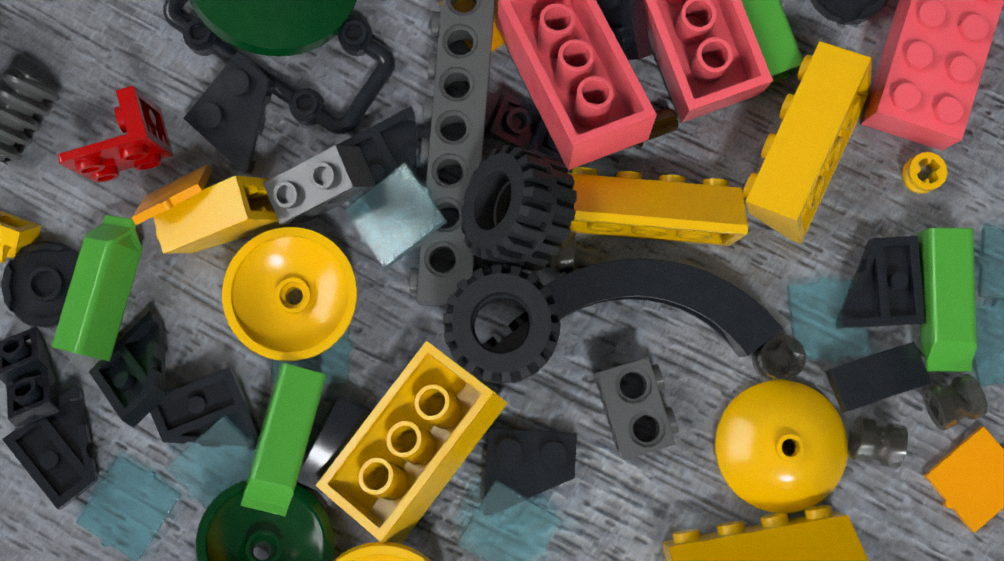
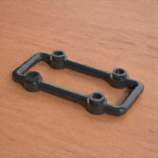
(304, 104)

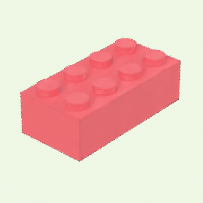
(705, 54)
(931, 69)
(576, 76)

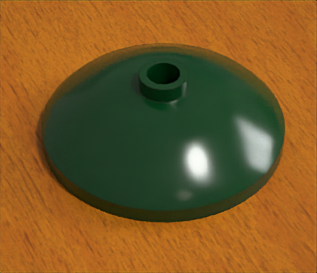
(233, 531)

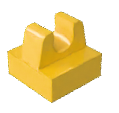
(15, 234)

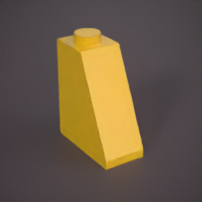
(217, 216)

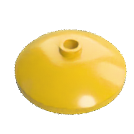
(259, 288)
(752, 439)

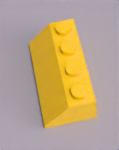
(809, 140)
(658, 209)
(411, 445)
(813, 537)

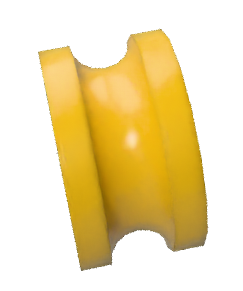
(912, 168)

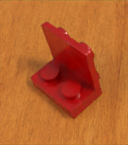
(139, 148)

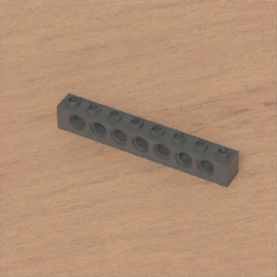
(467, 153)

